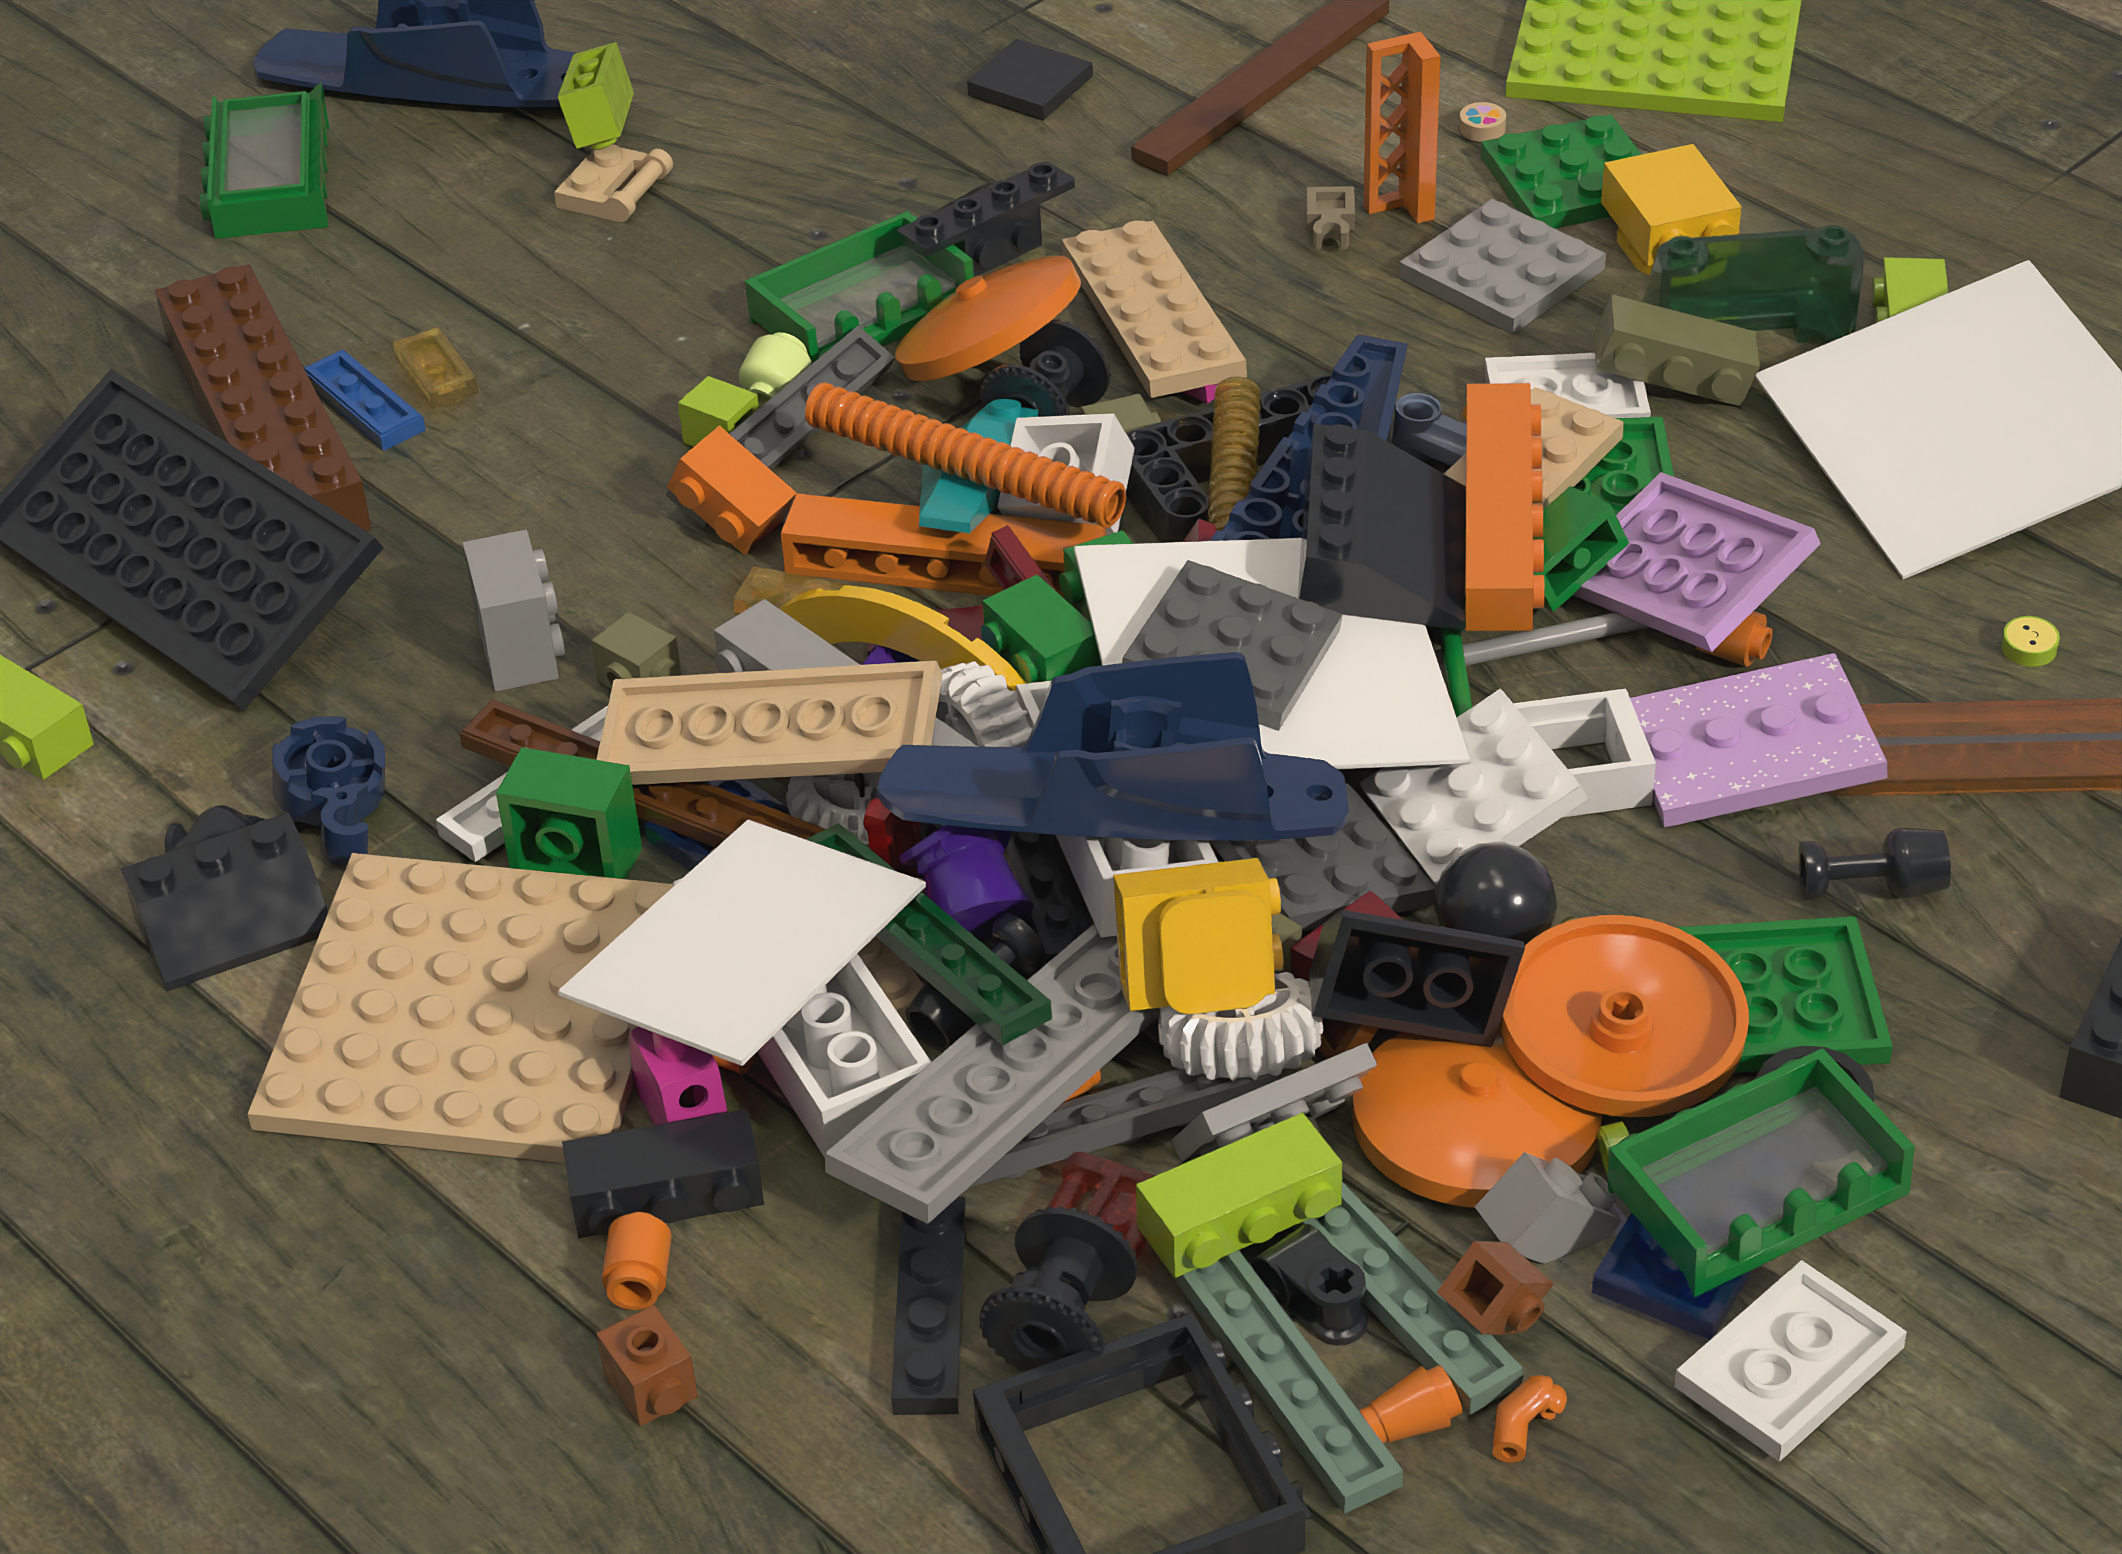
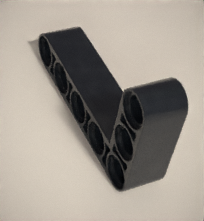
(1176, 457)

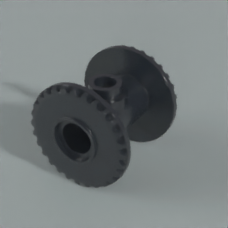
(1056, 371)
(1067, 1264)

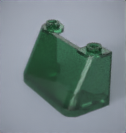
(1764, 280)

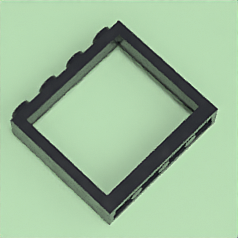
(1123, 1367)

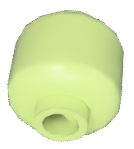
(773, 364)

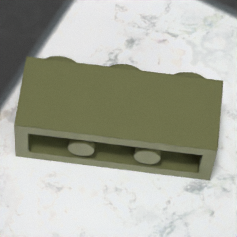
(1676, 350)

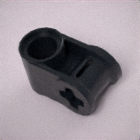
(1316, 1285)

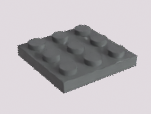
(1226, 614)
(1335, 870)

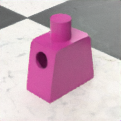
(668, 1067)

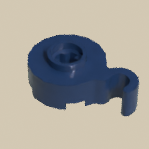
(330, 781)

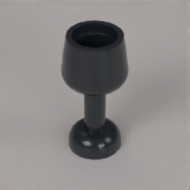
(1911, 862)
(942, 1022)

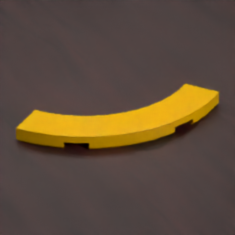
(895, 623)

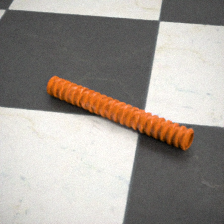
(966, 454)

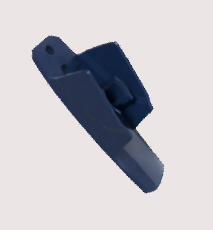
(428, 53)
(1129, 756)

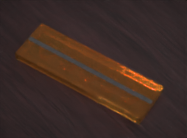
(1996, 746)

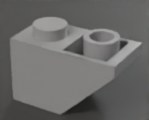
(1550, 1209)

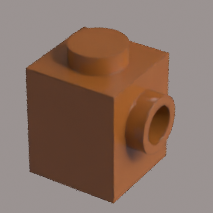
(1496, 1289)
(647, 1365)

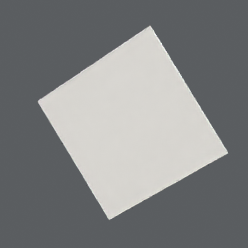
(1959, 417)
(1369, 700)

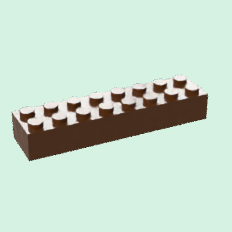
(257, 387)

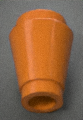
(1414, 1406)

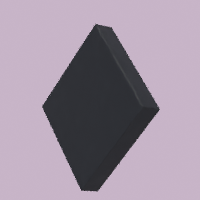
(1030, 79)

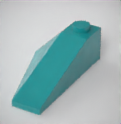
(960, 503)

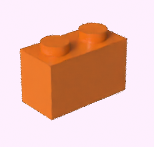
(731, 490)

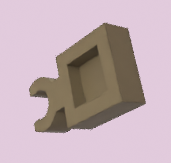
(1330, 214)

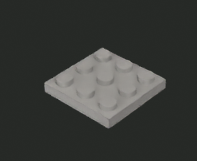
(1502, 266)

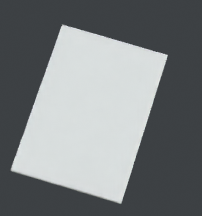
(742, 941)

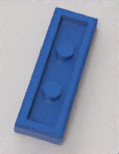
(364, 400)

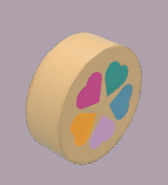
(1482, 121)

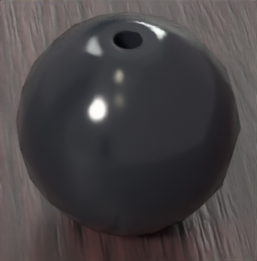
(1496, 893)

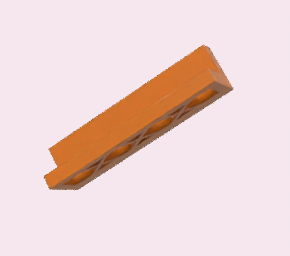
(1417, 131)

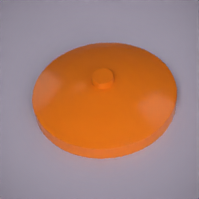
(987, 317)
(1625, 1016)
(1459, 1115)

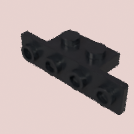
(993, 222)

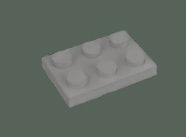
(1311, 1089)

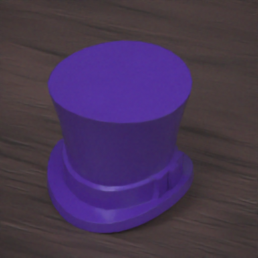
(969, 876)

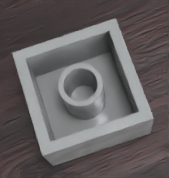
(514, 609)

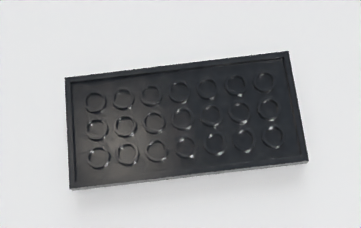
(181, 538)

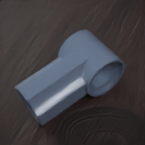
(1426, 432)

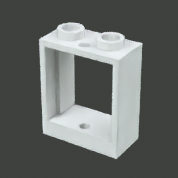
(1593, 720)

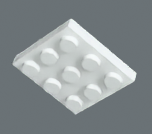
(1502, 795)

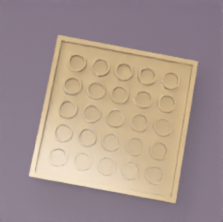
(443, 1015)

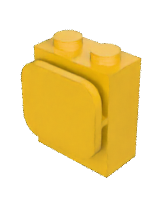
(1666, 198)
(1197, 936)

